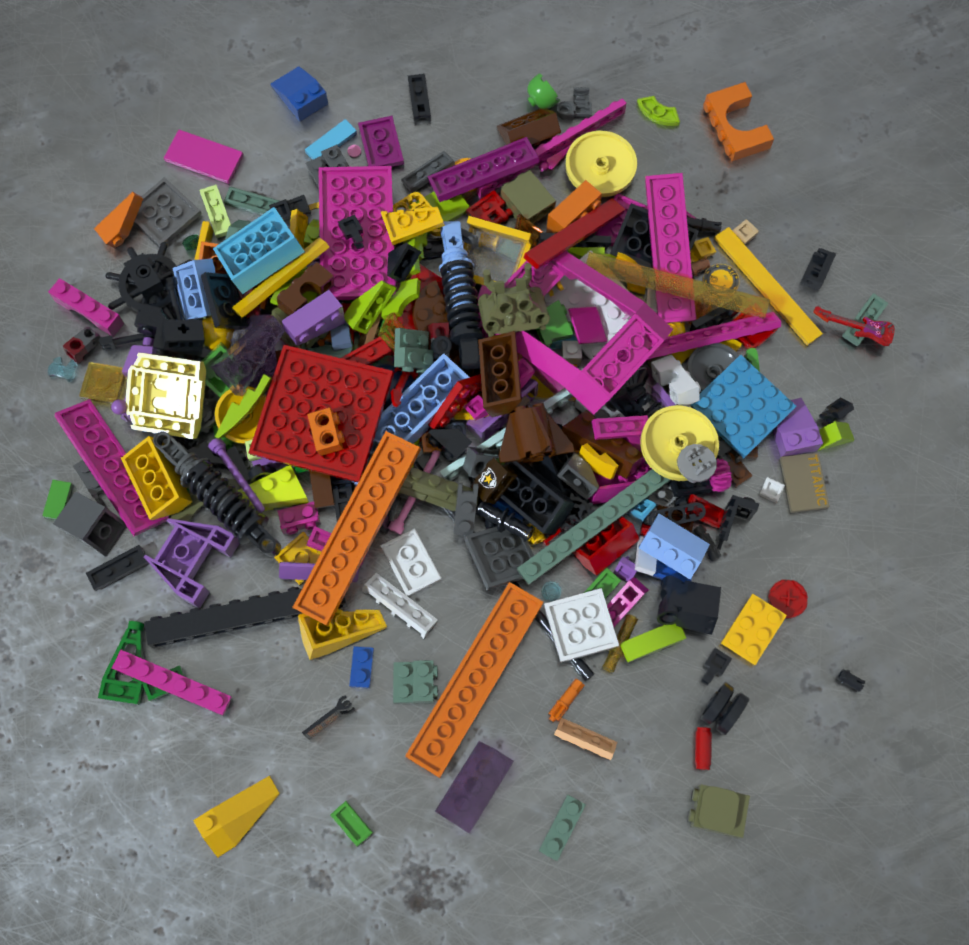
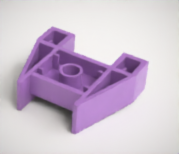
(185, 553)

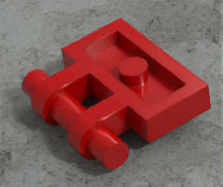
(489, 205)

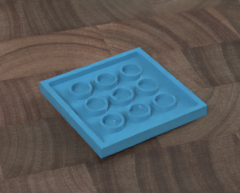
(743, 406)

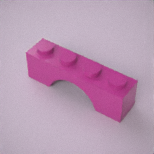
(97, 313)

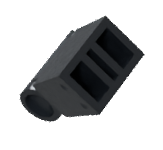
(689, 605)

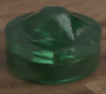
(191, 242)

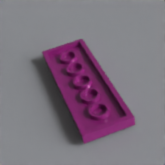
(483, 169)

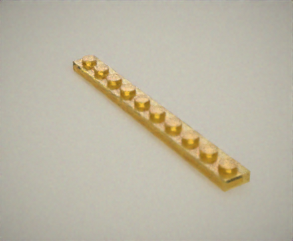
(679, 285)

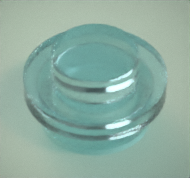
(551, 591)

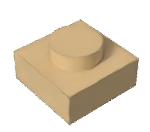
(745, 231)

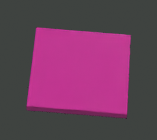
(587, 325)

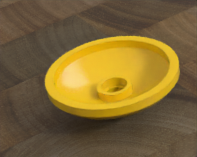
(246, 429)

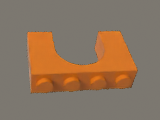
(736, 142)

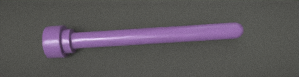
(217, 447)

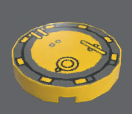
(722, 276)

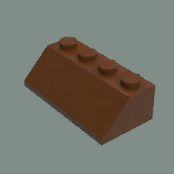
(500, 373)

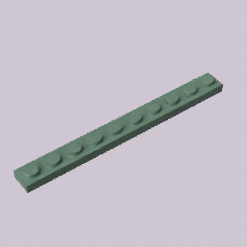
(591, 526)

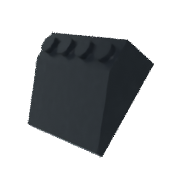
(635, 237)

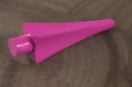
(552, 160)

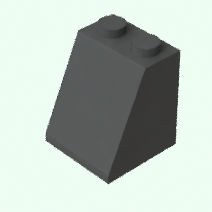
(90, 523)

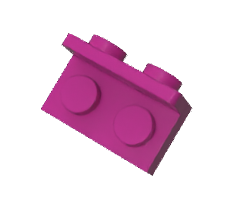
(298, 518)

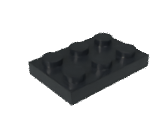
(221, 297)

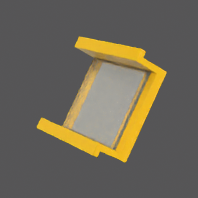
(498, 249)

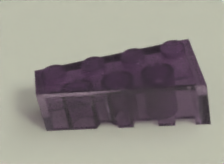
(248, 354)

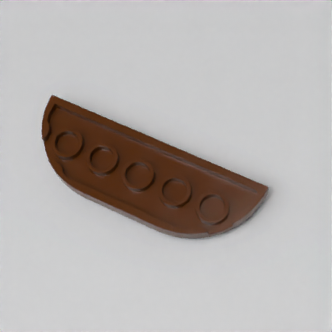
(431, 309)

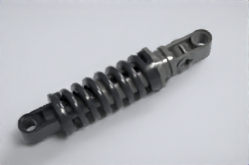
(218, 495)

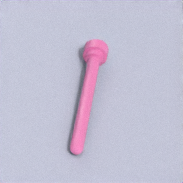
(398, 524)

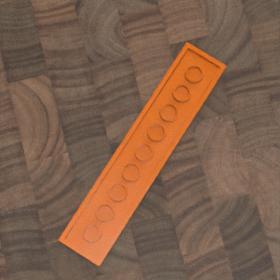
(356, 528)
(474, 680)

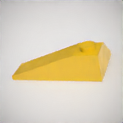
(342, 631)
(232, 819)

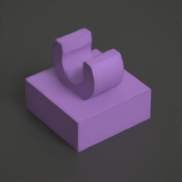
(625, 569)

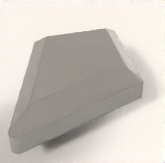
(663, 496)

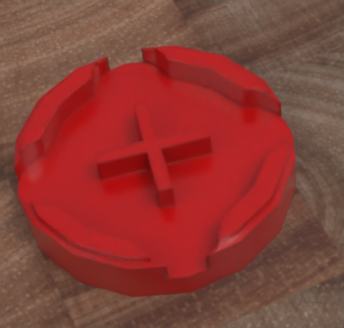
(788, 597)

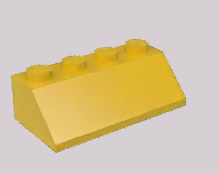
(155, 480)

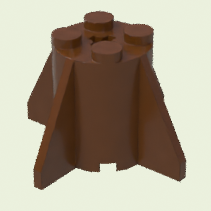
(532, 435)

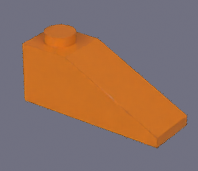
(118, 223)

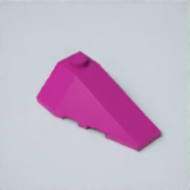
(611, 487)

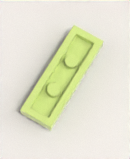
(215, 210)

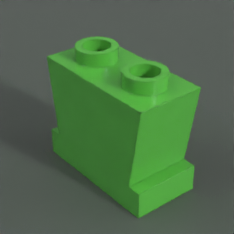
(557, 327)

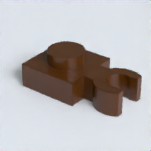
(740, 473)

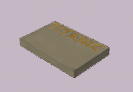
(804, 482)

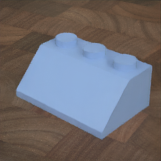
(191, 288)
(674, 546)

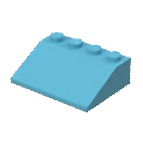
(258, 250)

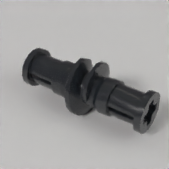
(505, 521)

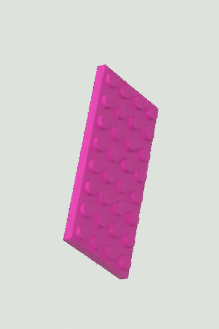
(361, 193)

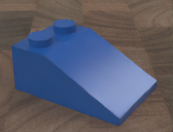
(300, 93)

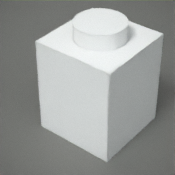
(572, 352)

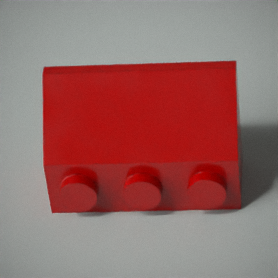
(607, 546)

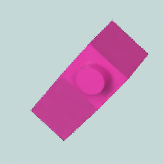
(626, 600)

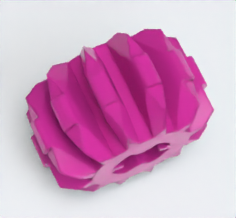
(721, 478)

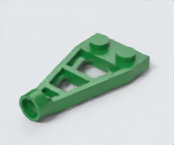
(124, 691)

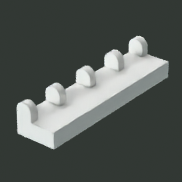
(400, 604)

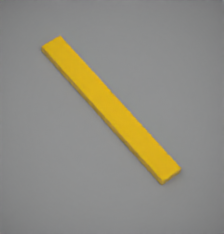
(768, 286)

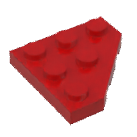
(459, 396)

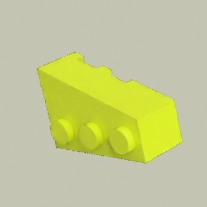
(278, 490)

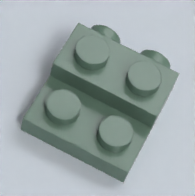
(412, 350)
(414, 682)

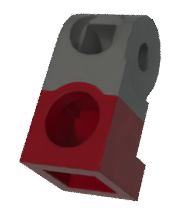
(436, 330)
(81, 344)

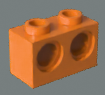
(321, 433)

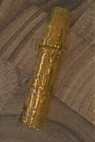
(623, 635)

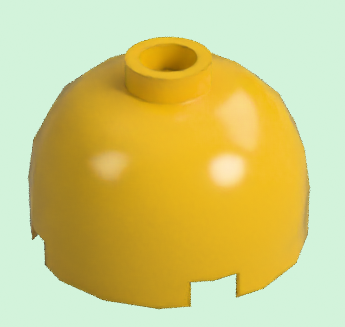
(213, 335)

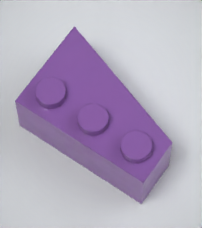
(314, 318)

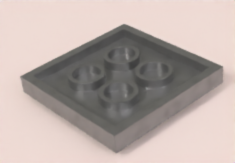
(165, 212)

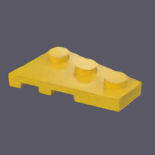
(409, 224)

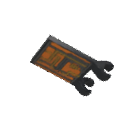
(327, 719)

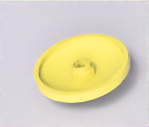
(603, 161)
(670, 432)

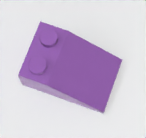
(797, 432)

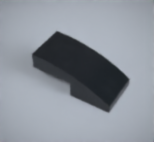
(285, 206)

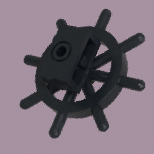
(144, 273)

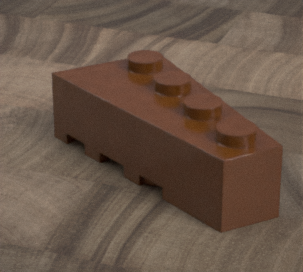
(622, 452)

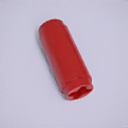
(703, 748)

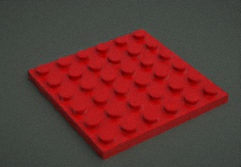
(310, 383)

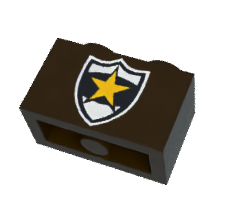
(494, 480)

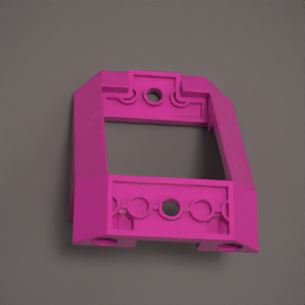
(605, 372)

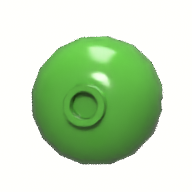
(541, 93)

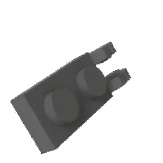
(89, 481)

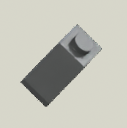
(579, 476)

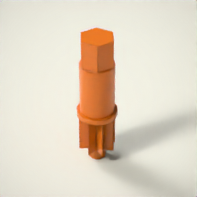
(565, 701)

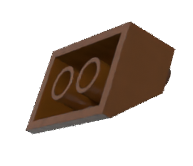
(535, 126)

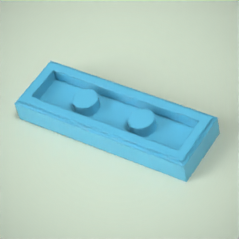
(338, 135)

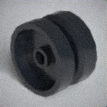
(722, 707)

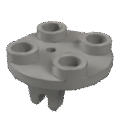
(702, 470)

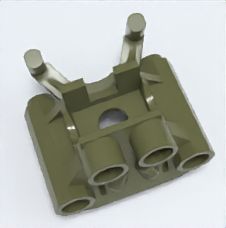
(513, 307)

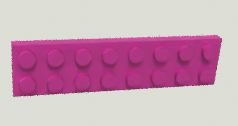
(669, 241)
(103, 458)

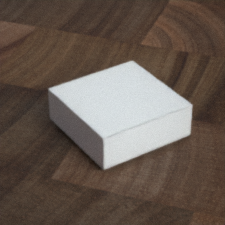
(771, 490)

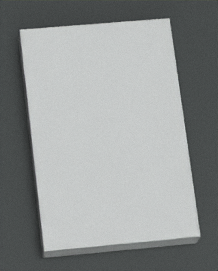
(411, 562)

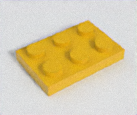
(753, 629)

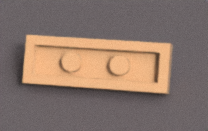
(586, 738)

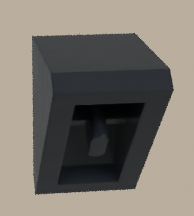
(401, 261)

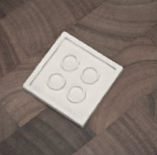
(581, 625)

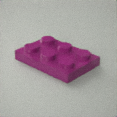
(381, 142)

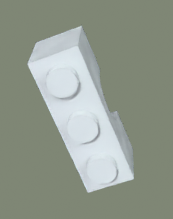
(681, 385)

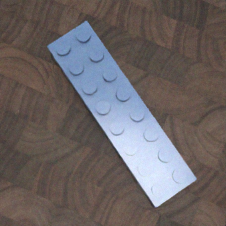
(419, 403)

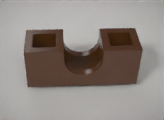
(314, 279)

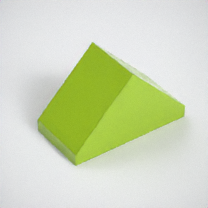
(835, 434)

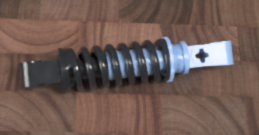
(460, 297)

